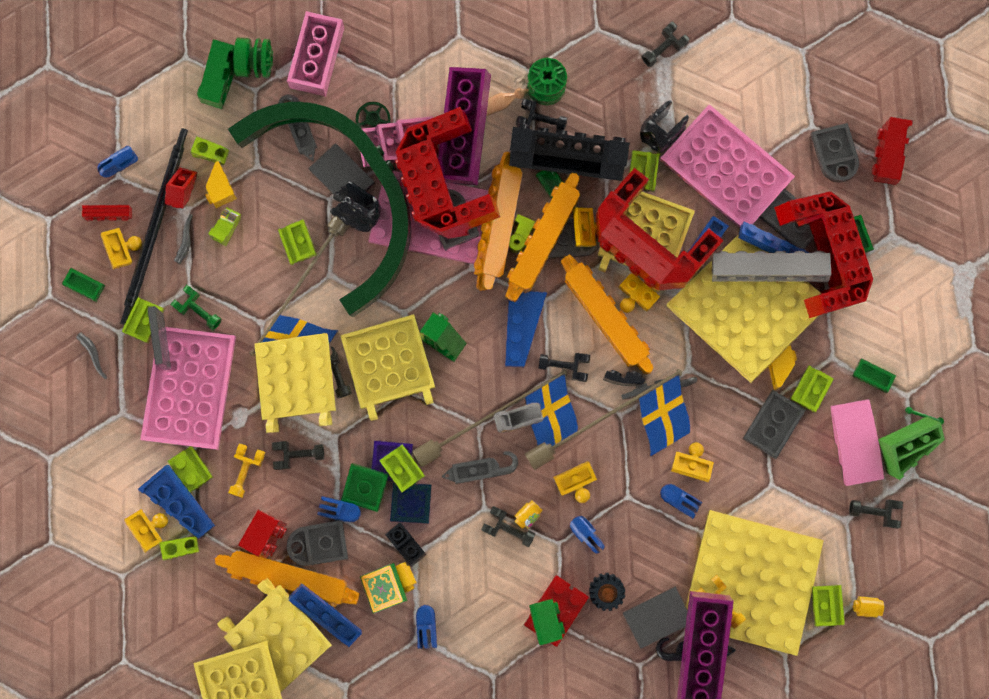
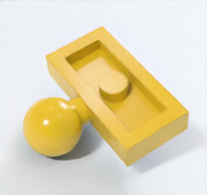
(584, 227)
(118, 249)
(638, 293)
(691, 464)
(575, 480)
(144, 530)

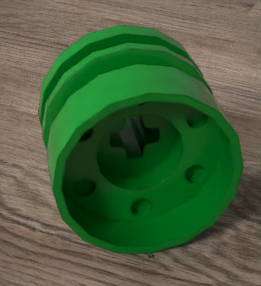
(256, 58)
(547, 91)

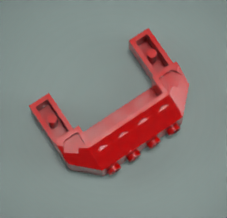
(426, 181)
(835, 234)
(640, 250)

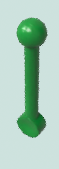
(909, 410)

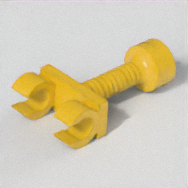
(237, 489)
(737, 618)

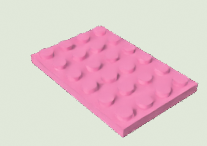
(726, 167)
(422, 239)
(190, 399)

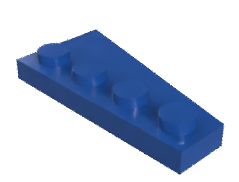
(521, 326)
(174, 497)

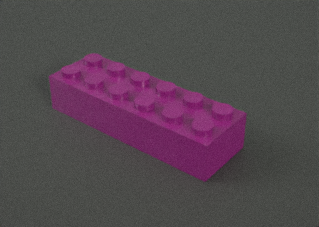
(462, 155)
(705, 646)

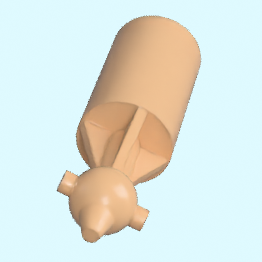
(503, 100)

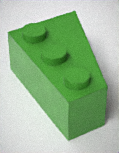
(909, 445)

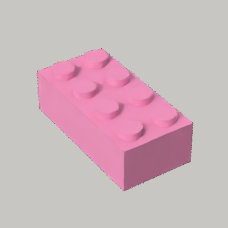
(315, 54)

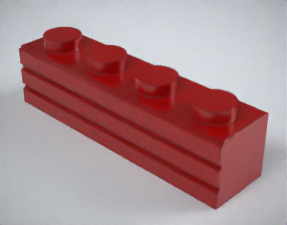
(104, 212)

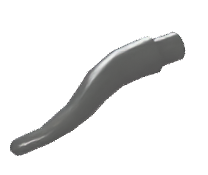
(185, 246)
(90, 347)

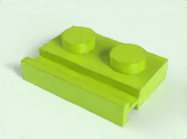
(646, 164)
(297, 242)
(138, 321)
(811, 389)
(402, 468)
(190, 469)
(828, 605)

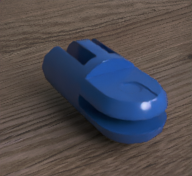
(117, 162)
(680, 500)
(345, 511)
(583, 529)
(426, 627)

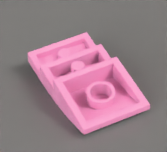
(390, 136)
(857, 442)

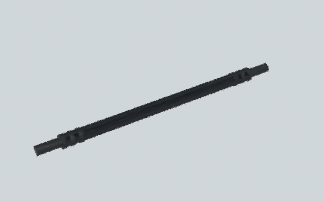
(153, 228)

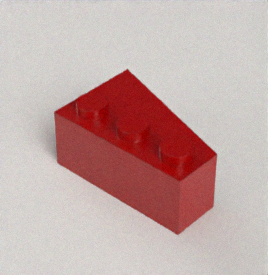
(891, 151)

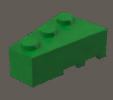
(217, 75)
(442, 336)

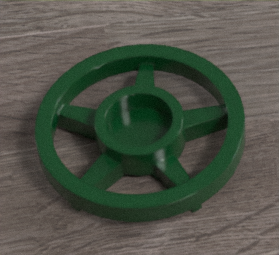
(372, 117)

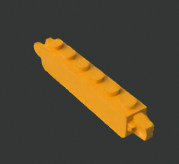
(497, 233)
(544, 238)
(606, 316)
(289, 577)

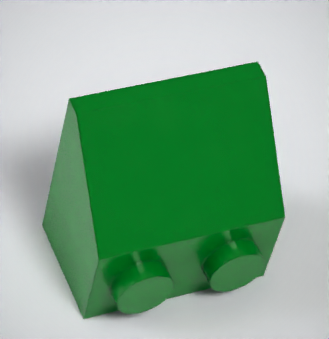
(546, 621)

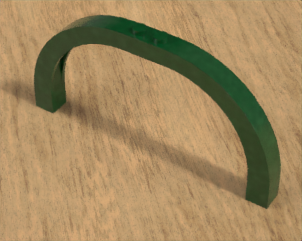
(303, 112)

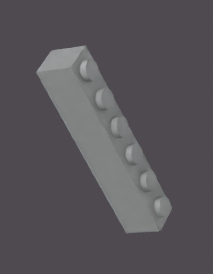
(771, 266)

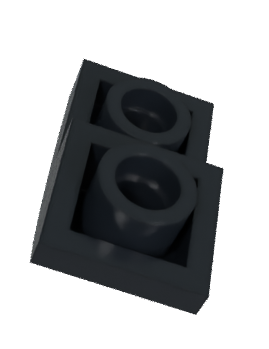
(631, 379)
(405, 544)

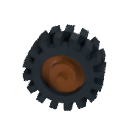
(607, 591)

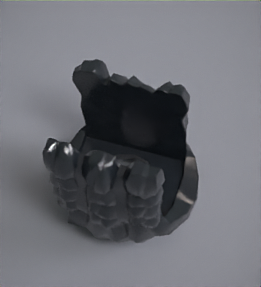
(662, 138)
(356, 207)

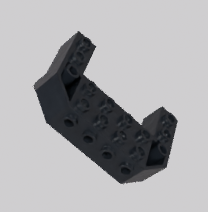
(605, 164)

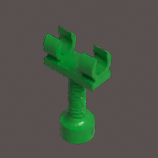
(212, 321)

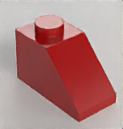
(180, 188)

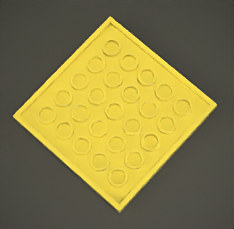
(744, 320)
(765, 574)

